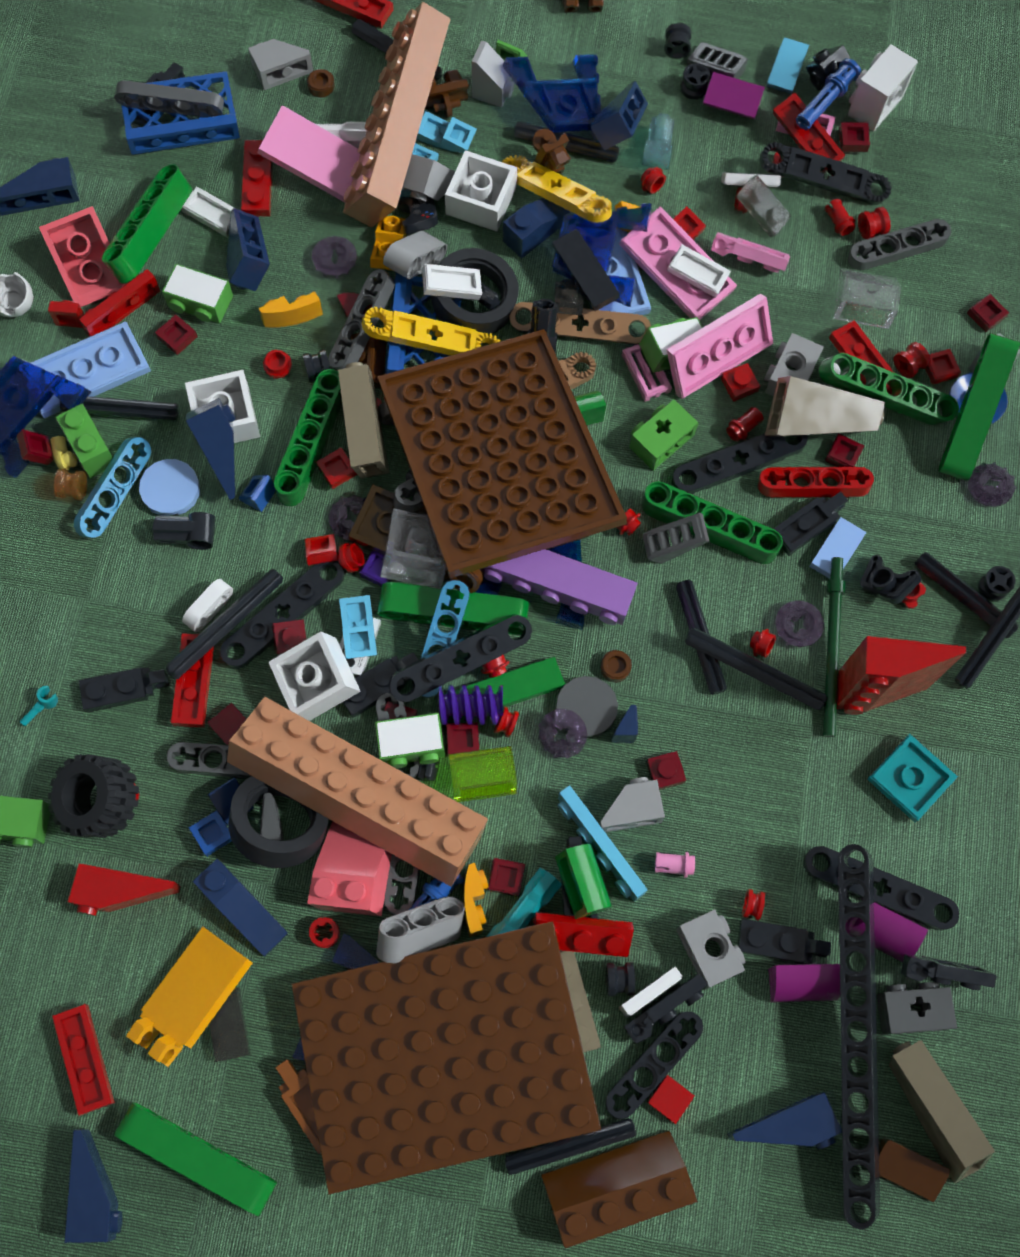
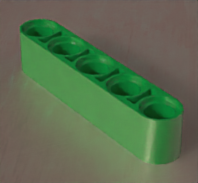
(147, 224)
(901, 387)
(978, 406)
(309, 449)
(727, 522)
(419, 604)
(195, 1158)

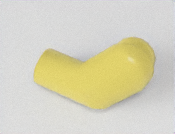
(63, 458)

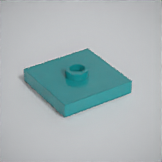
(912, 778)

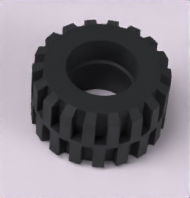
(73, 790)

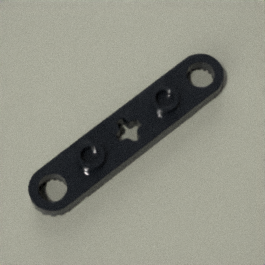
(806, 168)
(720, 466)
(299, 597)
(439, 667)
(902, 896)

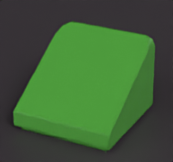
(506, 50)

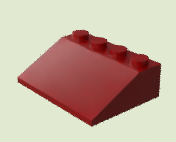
(891, 670)

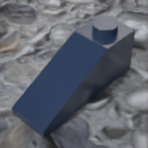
(619, 117)
(40, 187)
(532, 225)
(246, 251)
(215, 434)
(240, 907)
(801, 1124)
(91, 1198)

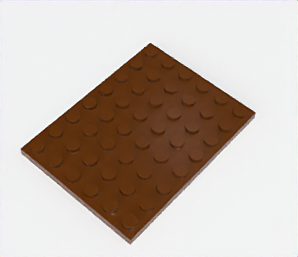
(500, 453)
(444, 1058)

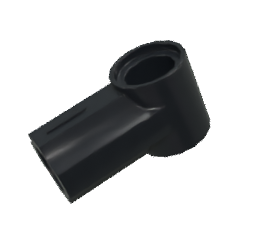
(544, 317)
(194, 531)

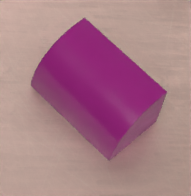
(733, 95)
(892, 933)
(804, 983)

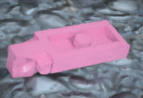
(750, 251)

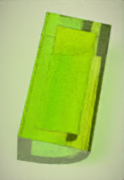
(483, 774)

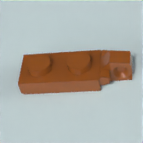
(298, 1099)

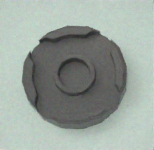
(591, 701)

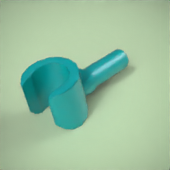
(40, 705)

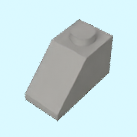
(279, 62)
(489, 77)
(427, 178)
(635, 806)

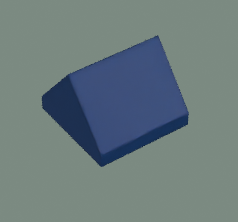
(258, 492)

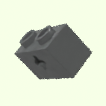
(935, 1003)

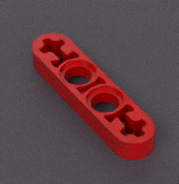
(814, 477)

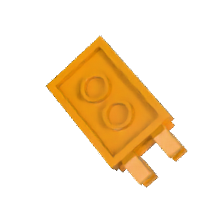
(189, 996)

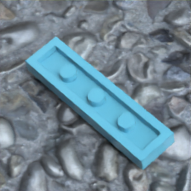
(608, 854)

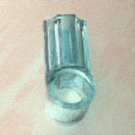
(658, 146)

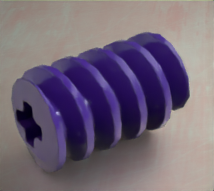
(470, 705)

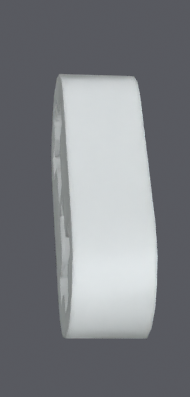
(207, 605)

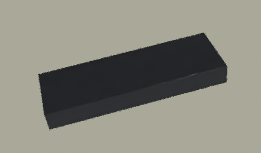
(586, 270)

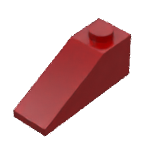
(112, 890)

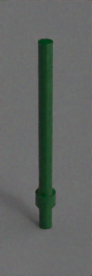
(835, 590)

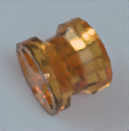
(70, 484)

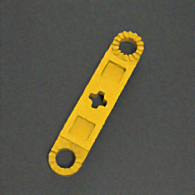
(560, 190)
(414, 331)

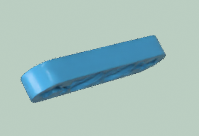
(115, 489)
(435, 635)

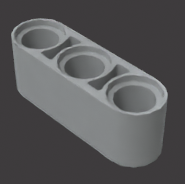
(412, 252)
(420, 929)

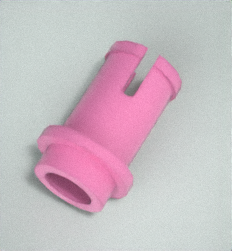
(675, 864)

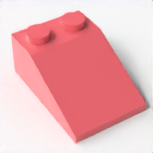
(77, 250)
(349, 874)

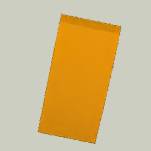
(387, 232)
(282, 314)
(474, 890)

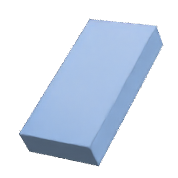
(840, 543)

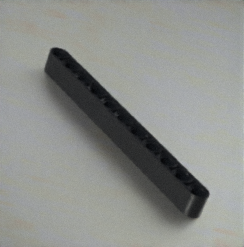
(850, 1047)

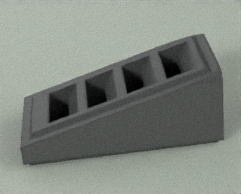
(732, 63)
(658, 544)
(270, 819)

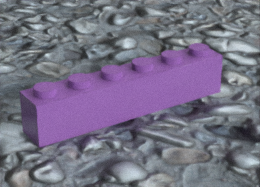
(567, 582)

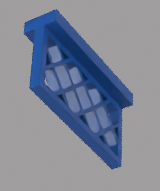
(181, 130)
(401, 302)

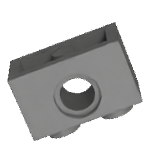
(796, 353)
(694, 936)

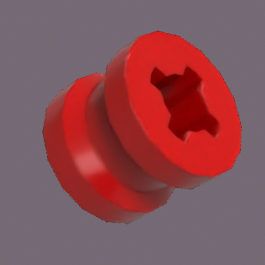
(874, 223)
(912, 360)

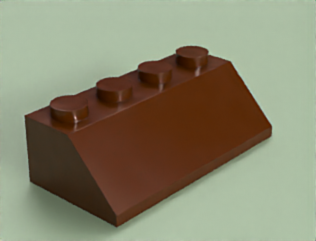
(618, 1189)

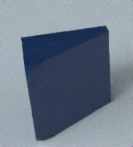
(628, 728)
(223, 797)

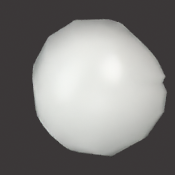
(15, 295)

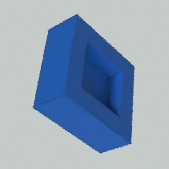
(211, 833)

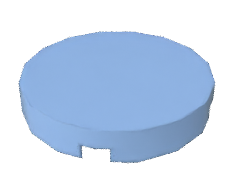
(169, 487)

